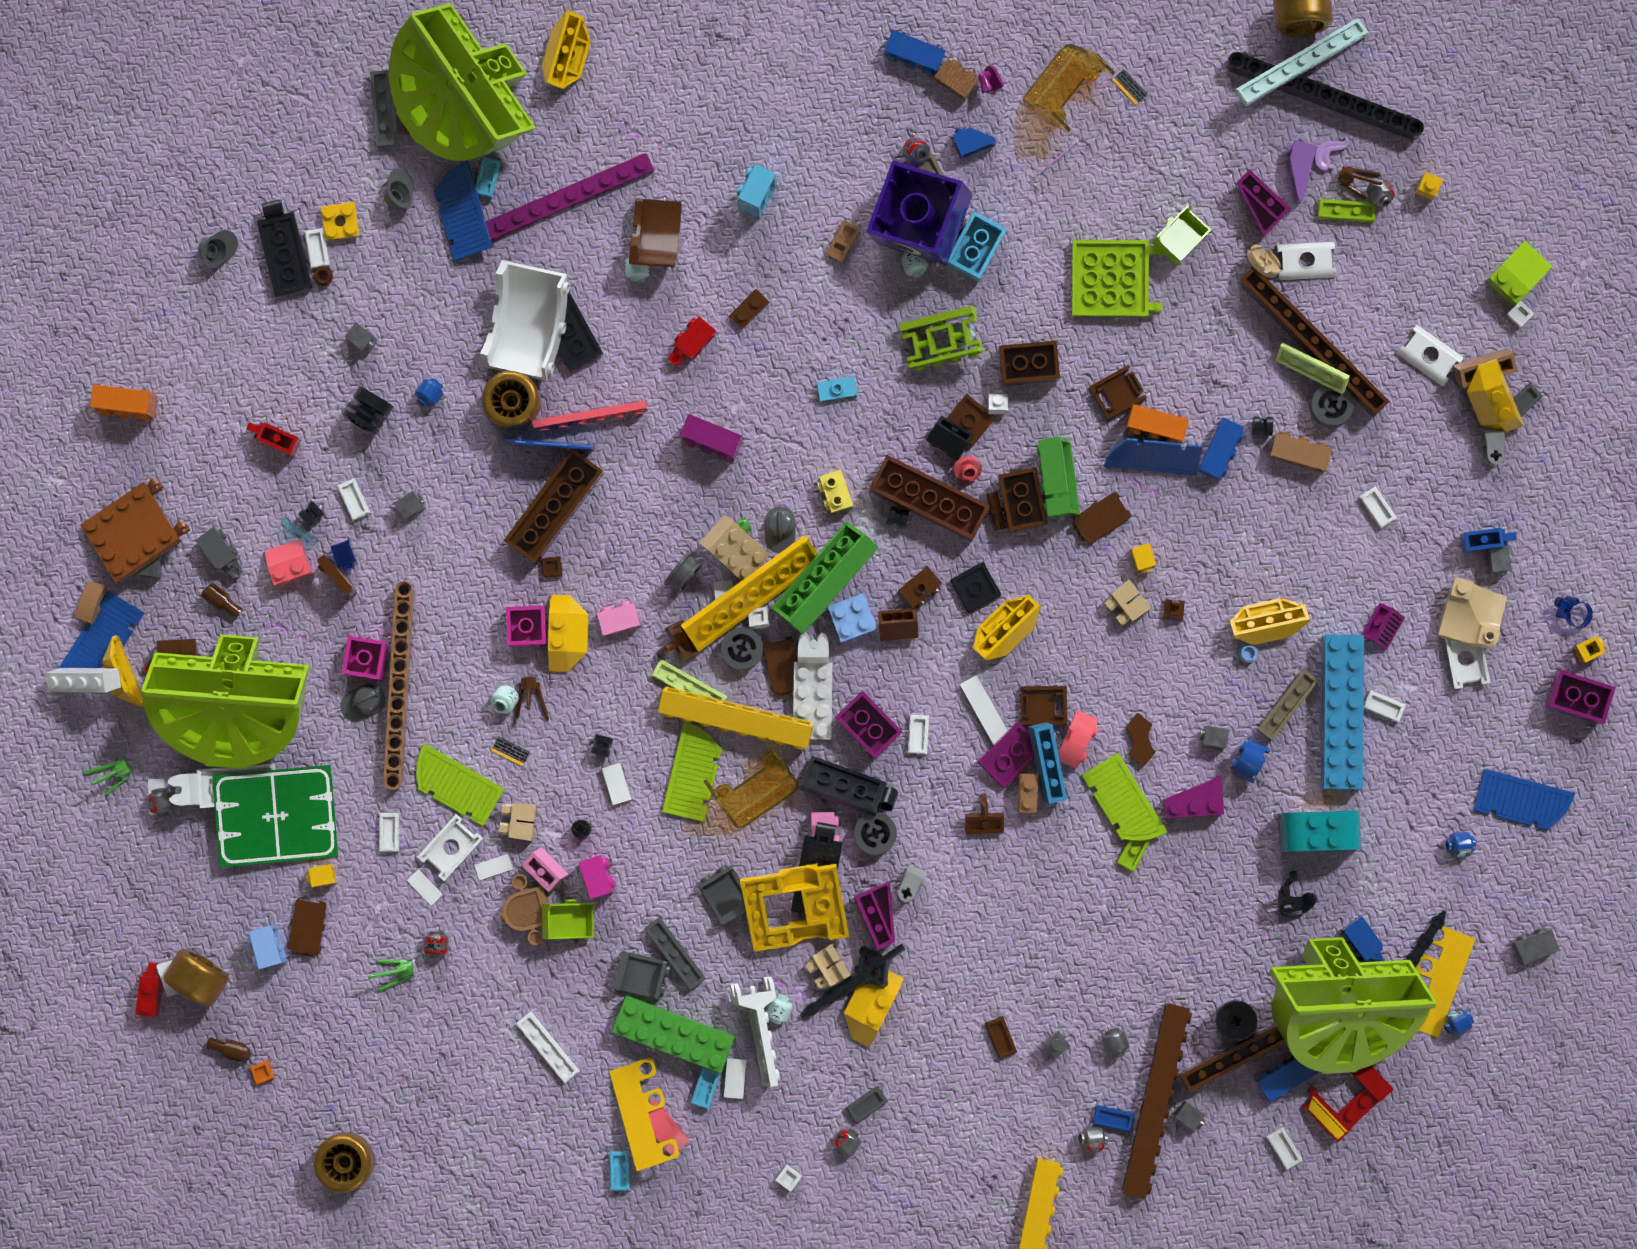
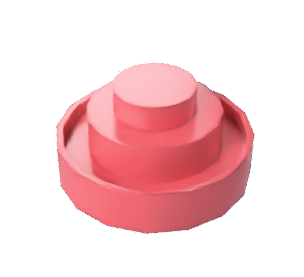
(967, 469)

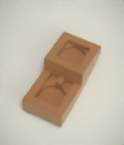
(843, 240)
(89, 602)

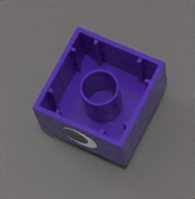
(919, 212)

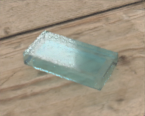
(298, 530)

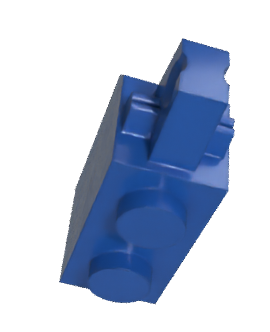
(1485, 539)
(1363, 939)

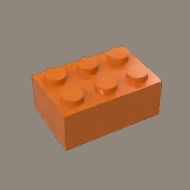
(123, 402)
(1155, 425)

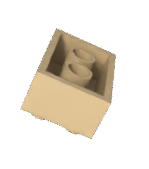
(734, 548)

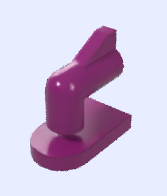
(990, 80)

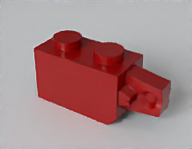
(692, 341)
(275, 438)
(149, 992)

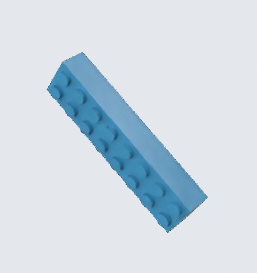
(1342, 712)

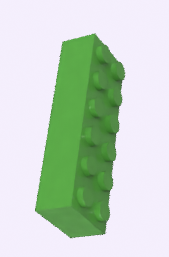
(824, 577)
(673, 1033)

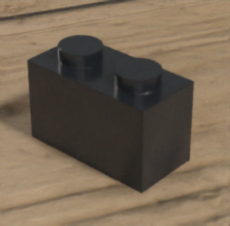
(949, 437)

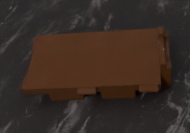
(1100, 518)
(780, 664)
(307, 927)

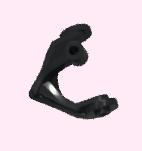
(1300, 904)

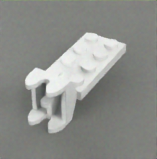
(814, 685)
(198, 788)
(762, 1037)

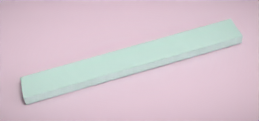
(1301, 62)

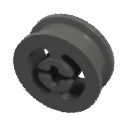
(1319, 413)
(683, 572)
(727, 643)
(880, 847)

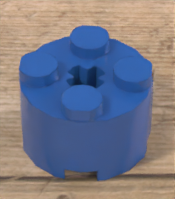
(1250, 760)

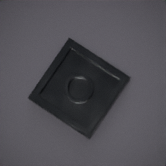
(975, 587)

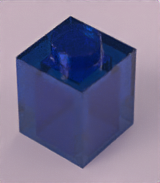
(344, 555)

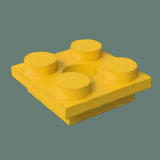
(332, 213)

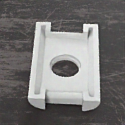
(1295, 270)
(1414, 354)
(1467, 674)
(435, 849)

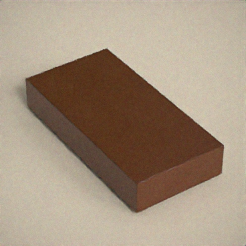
(1001, 1037)

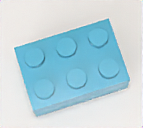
(757, 190)
(976, 246)

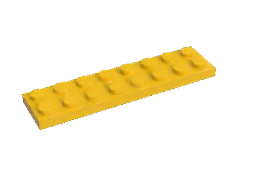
(749, 594)

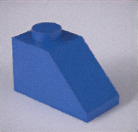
(971, 141)

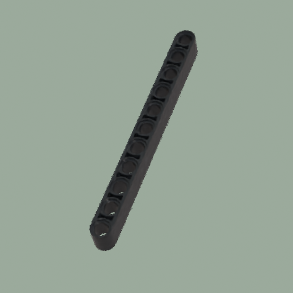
(1334, 95)

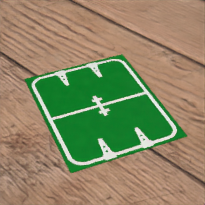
(275, 816)

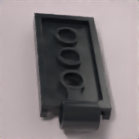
(286, 257)
(578, 342)
(841, 784)
(814, 847)

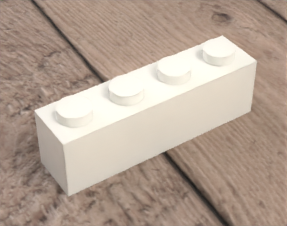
(83, 680)

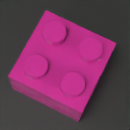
(526, 626)
(365, 658)
(597, 876)

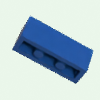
(914, 53)
(1221, 449)
(1283, 1078)

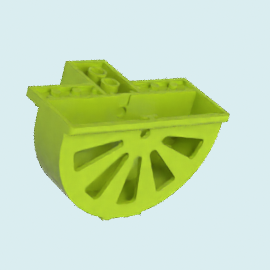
(452, 89)
(226, 705)
(1347, 1011)

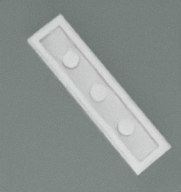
(984, 708)
(547, 1047)

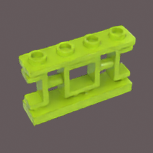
(938, 322)

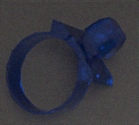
(1564, 608)

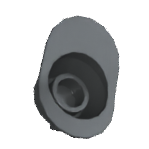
(399, 190)
(217, 248)
(779, 528)
(363, 702)

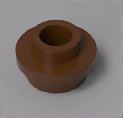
(323, 270)

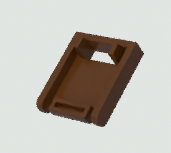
(1120, 391)
(328, 566)
(1040, 705)

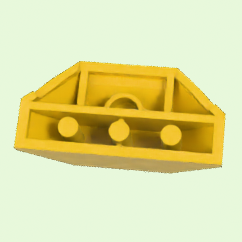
(566, 50)
(1493, 398)
(1269, 621)
(1006, 627)
(566, 633)
(117, 658)
(869, 1008)

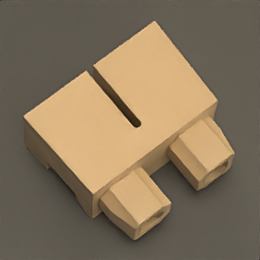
(1129, 611)
(517, 829)
(831, 975)

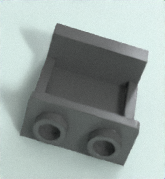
(724, 893)
(641, 975)

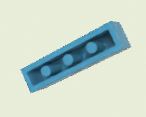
(1047, 762)

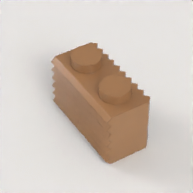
(956, 79)
(1027, 793)

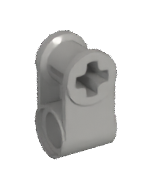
(1493, 442)
(912, 880)

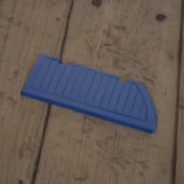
(462, 212)
(549, 443)
(1155, 456)
(113, 619)
(1521, 800)

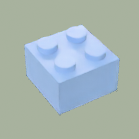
(852, 618)
(267, 947)

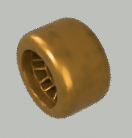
(1302, 17)
(506, 386)
(196, 977)
(330, 1169)

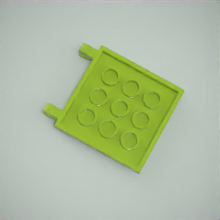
(1112, 278)

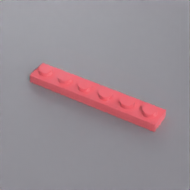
(581, 418)

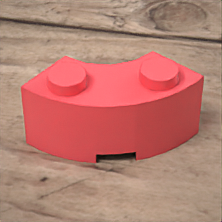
(1077, 738)
(666, 1128)

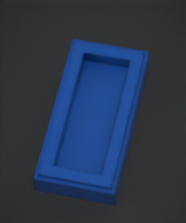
(1113, 1118)

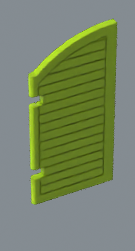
(690, 769)
(456, 785)
(1123, 800)

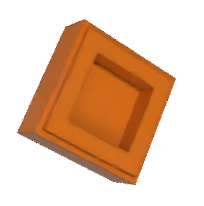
(262, 1072)

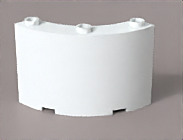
(526, 320)

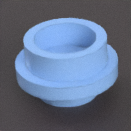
(1248, 653)

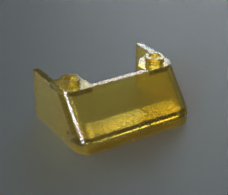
(1061, 80)
(757, 793)

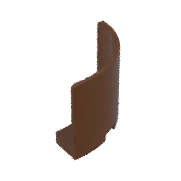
(656, 232)

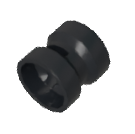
(1262, 426)
(311, 513)
(898, 517)
(599, 749)
(583, 827)

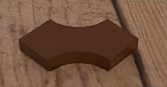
(1141, 747)

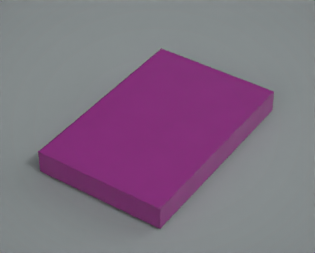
(1008, 755)

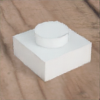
(1520, 314)
(997, 403)
(759, 618)
(788, 1177)

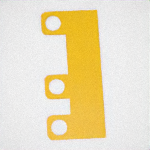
(1445, 976)
(634, 1111)

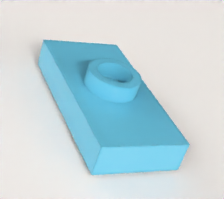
(487, 177)
(837, 389)
(705, 1088)
(619, 1171)

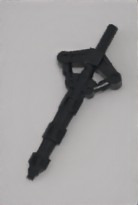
(1426, 938)
(862, 975)

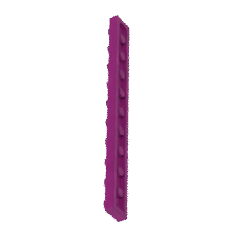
(569, 196)

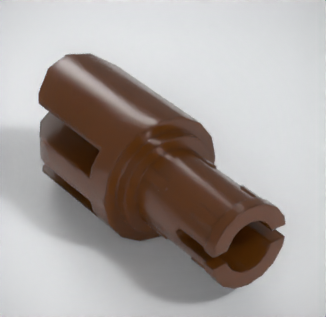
(220, 599)
(230, 1049)

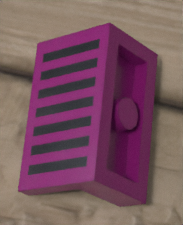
(1383, 626)

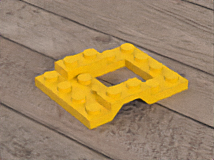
(821, 902)

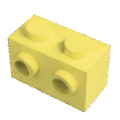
(835, 491)

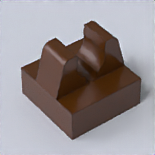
(1173, 609)

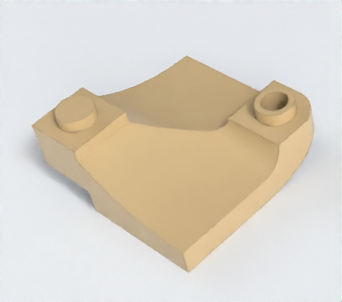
(1472, 614)

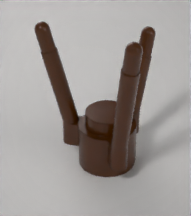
(1348, 174)
(528, 686)

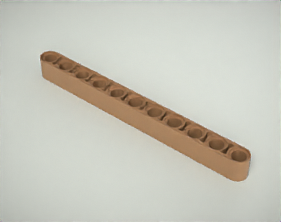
(395, 676)

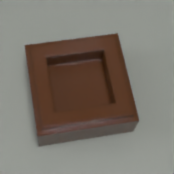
(552, 567)

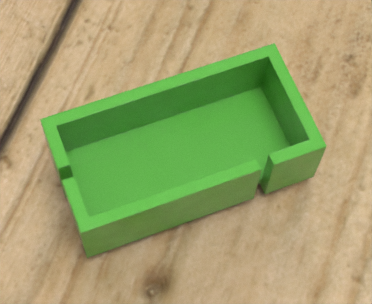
(1058, 477)

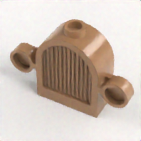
(524, 909)

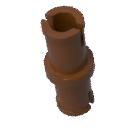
(996, 511)

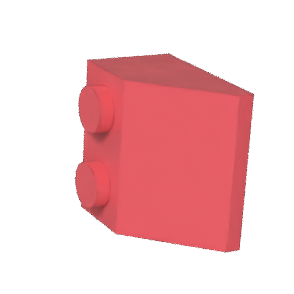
(288, 563)

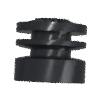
(368, 410)
(1247, 1023)

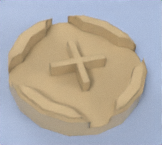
(1264, 261)

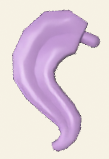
(1322, 153)

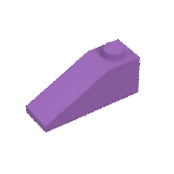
(1300, 164)

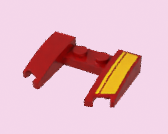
(1340, 1123)

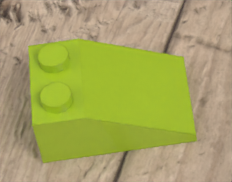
(1518, 274)

